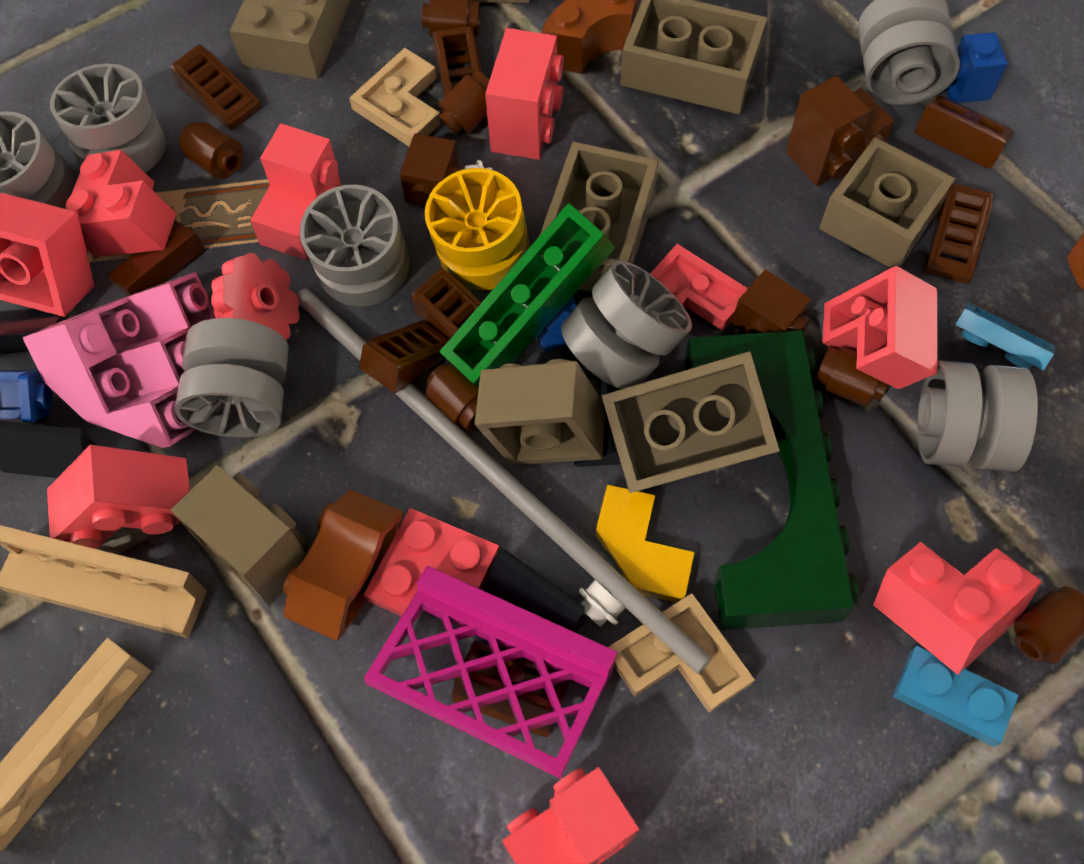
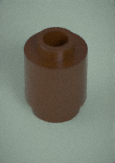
(451, 14)
(465, 104)
(211, 149)
(842, 378)
(453, 395)
(1051, 625)

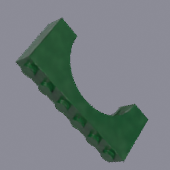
(804, 569)

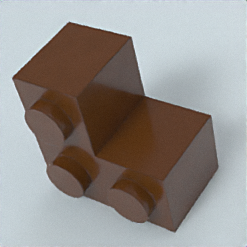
(834, 129)

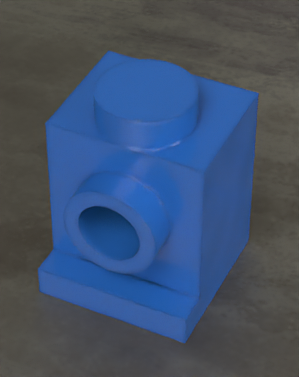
(979, 70)

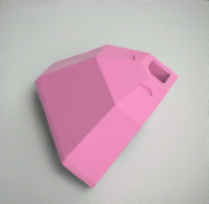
(125, 359)

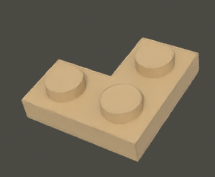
(392, 99)
(646, 660)

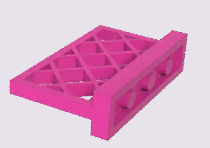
(504, 626)

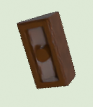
(963, 131)
(156, 267)
(489, 680)

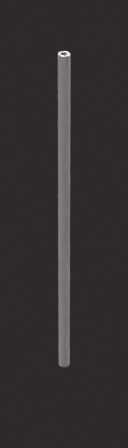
(521, 497)

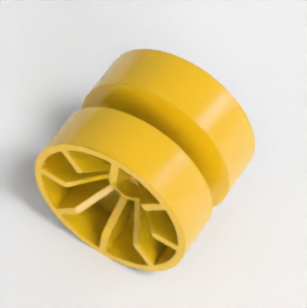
(477, 226)

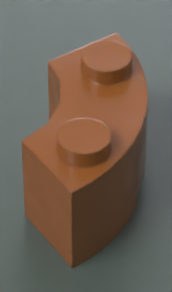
(590, 29)
(328, 583)

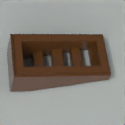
(450, 42)
(199, 67)
(965, 207)
(438, 296)
(380, 361)

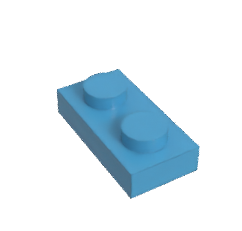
(1021, 346)
(958, 700)

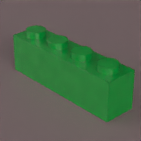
(529, 295)

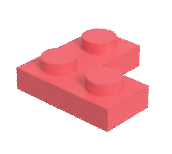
(700, 286)
(433, 543)

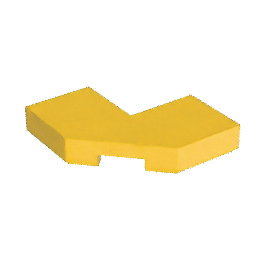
(648, 566)

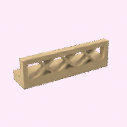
(100, 582)
(65, 733)

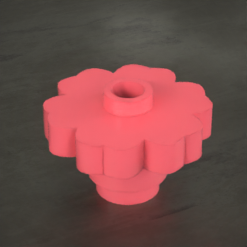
(255, 293)

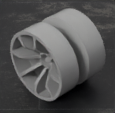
(907, 49)
(108, 111)
(31, 164)
(355, 245)
(625, 325)
(232, 378)
(977, 416)

